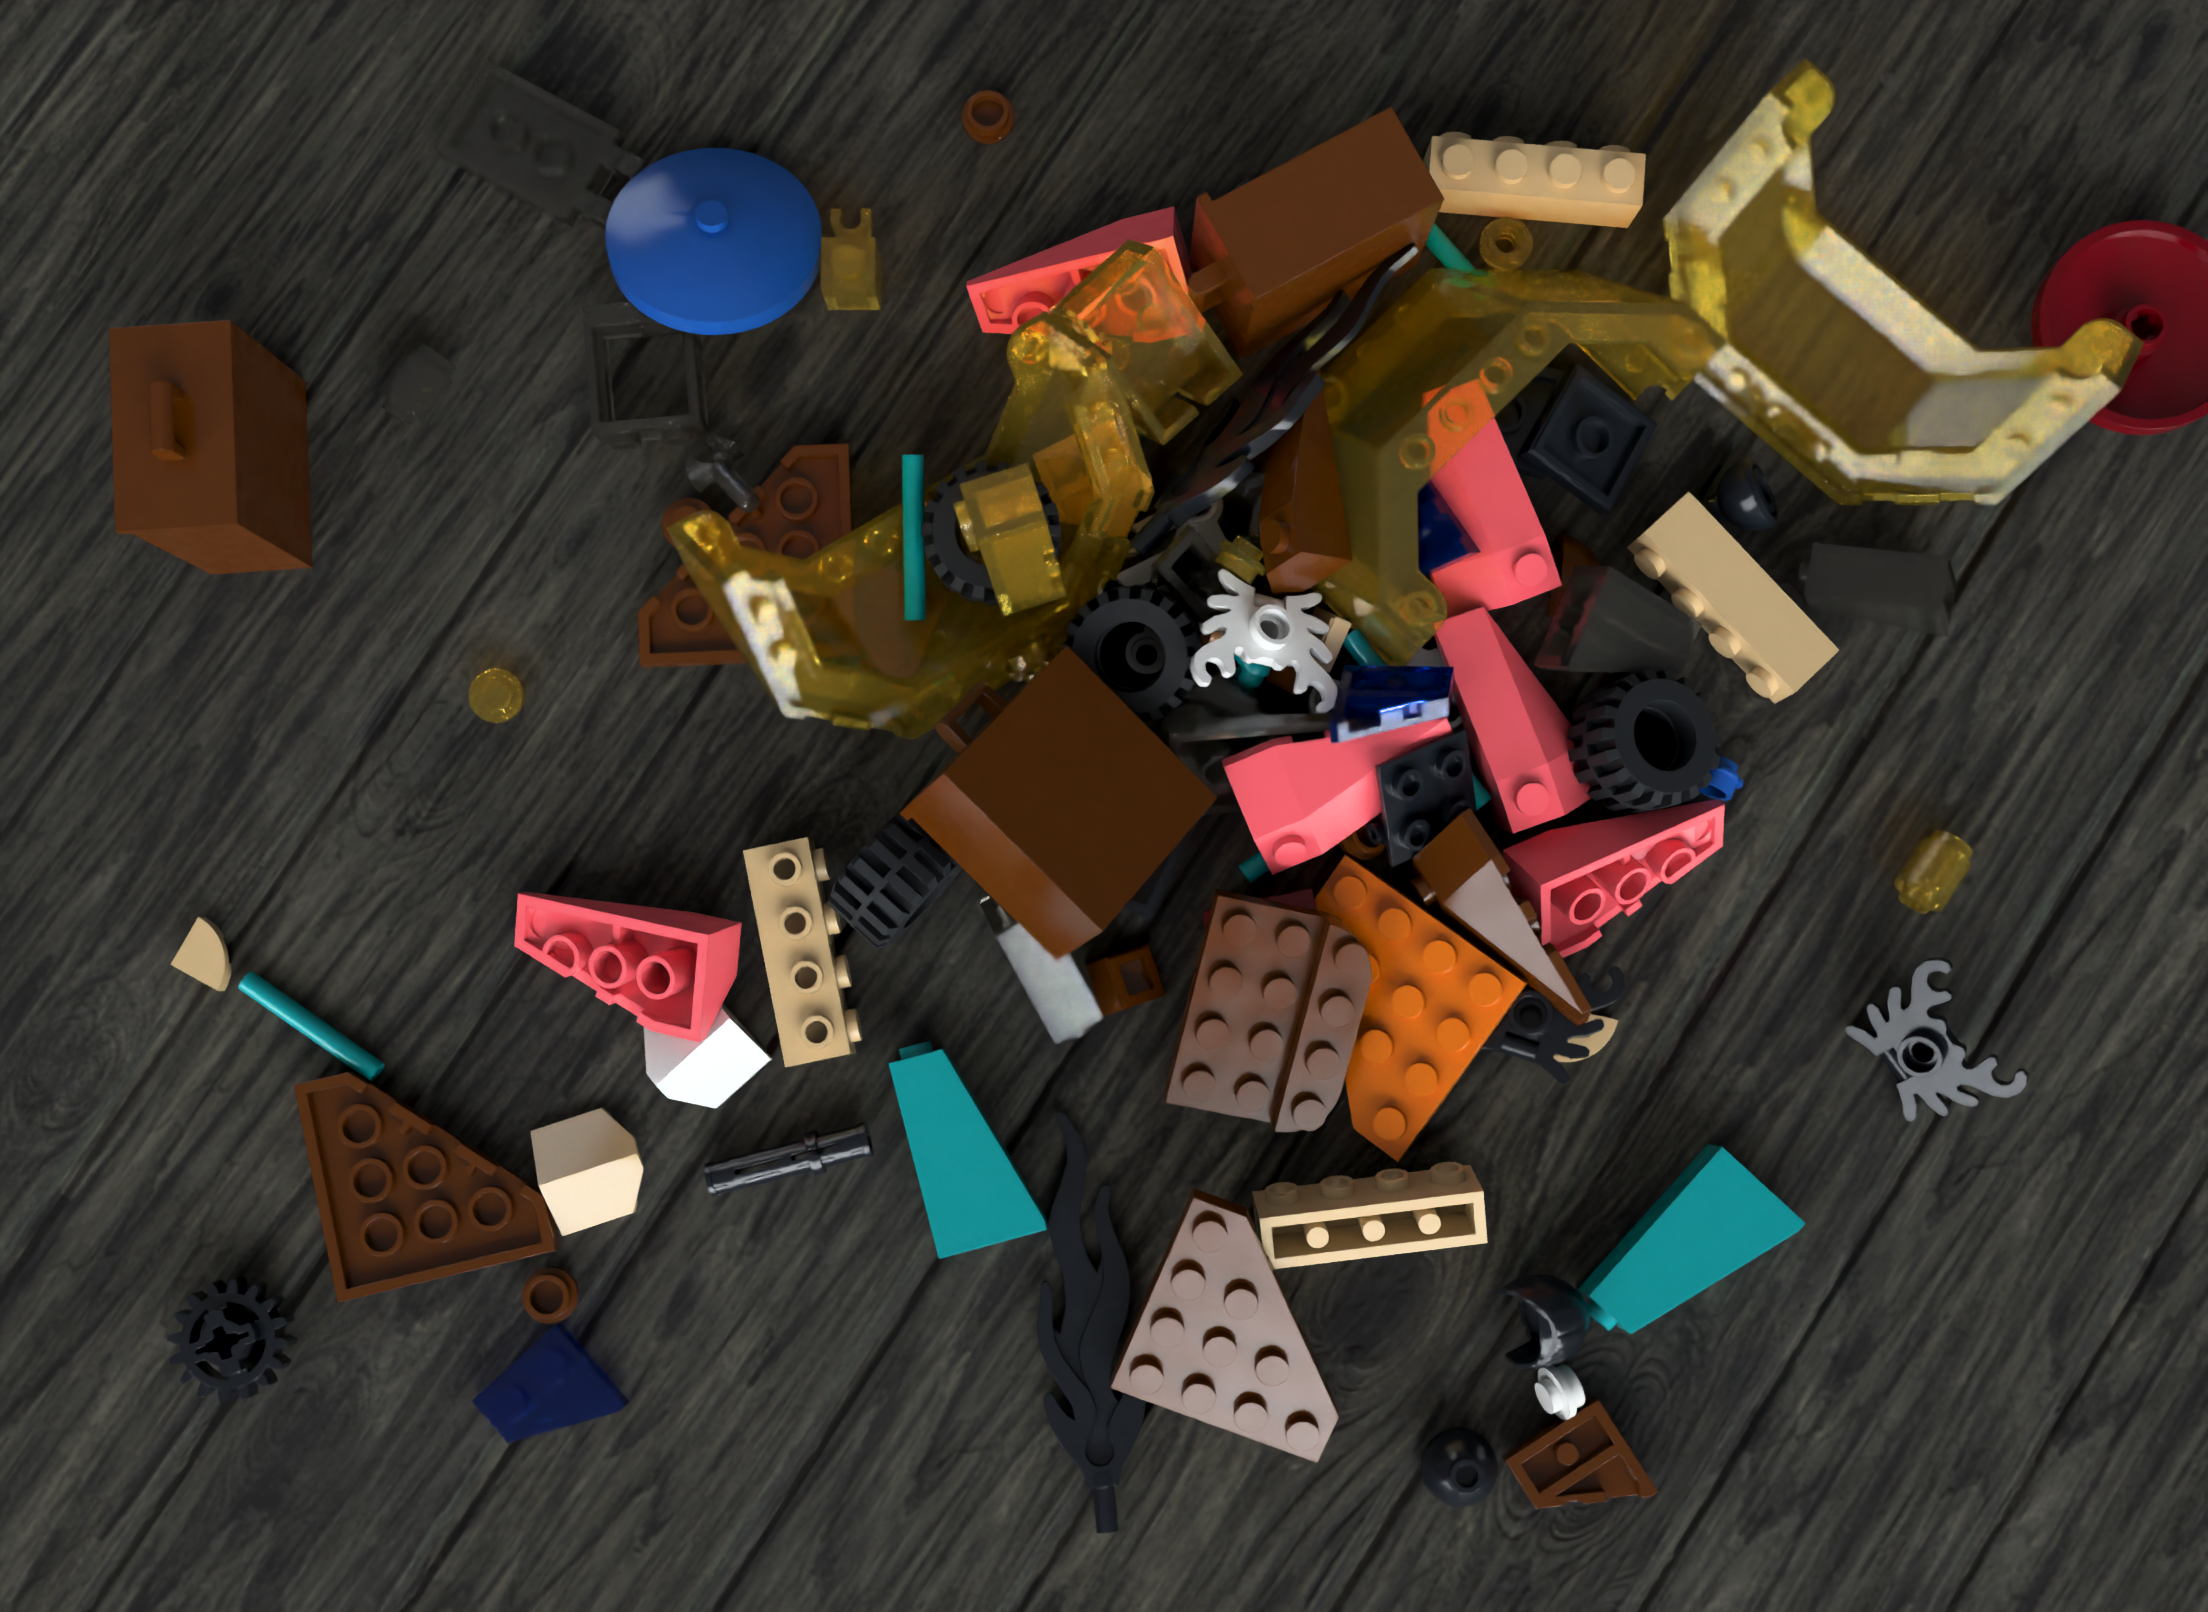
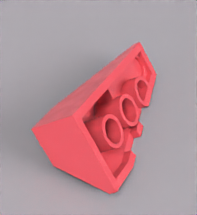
(1499, 517)
(1315, 791)
(1598, 868)

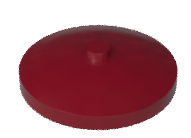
(2156, 287)

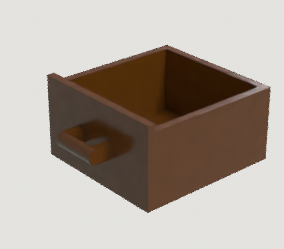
(1310, 228)
(210, 447)
(1058, 802)

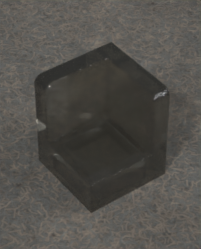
(1242, 510)

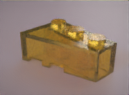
(1010, 529)

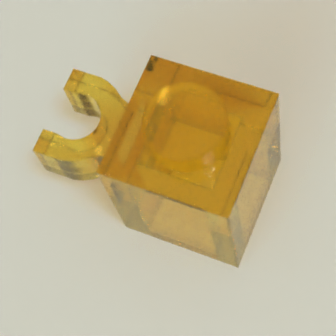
(851, 265)

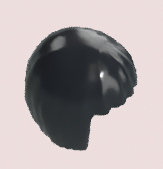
(1553, 1318)

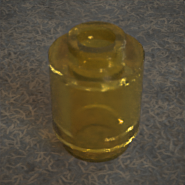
(1933, 872)

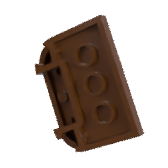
(1270, 1013)

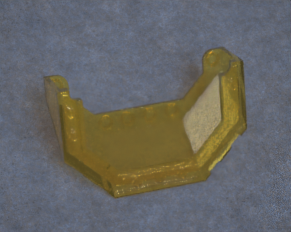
(1842, 356)
(1436, 377)
(833, 626)

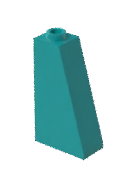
(960, 1162)
(1687, 1241)

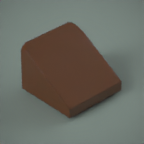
(1125, 980)

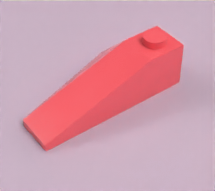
(1036, 283)
(1510, 725)
(649, 960)

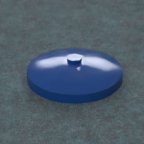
(714, 241)

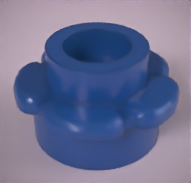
(1724, 781)

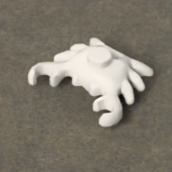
(1266, 634)

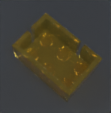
(1156, 337)

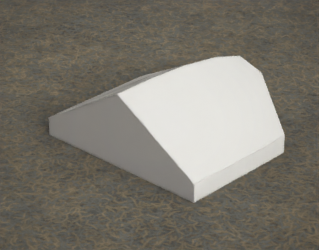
(704, 1070)

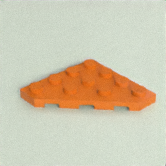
(1425, 1008)

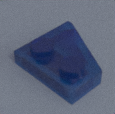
(1389, 698)
(549, 1389)

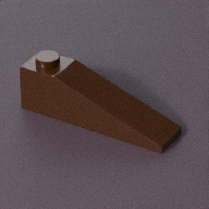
(1303, 506)
(1470, 891)

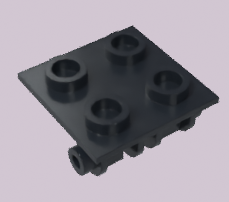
(1422, 795)

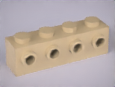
(1537, 180)
(1732, 599)
(801, 951)
(1370, 1215)

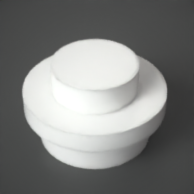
(1559, 1391)

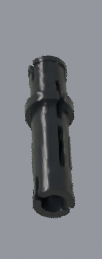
(726, 1174)

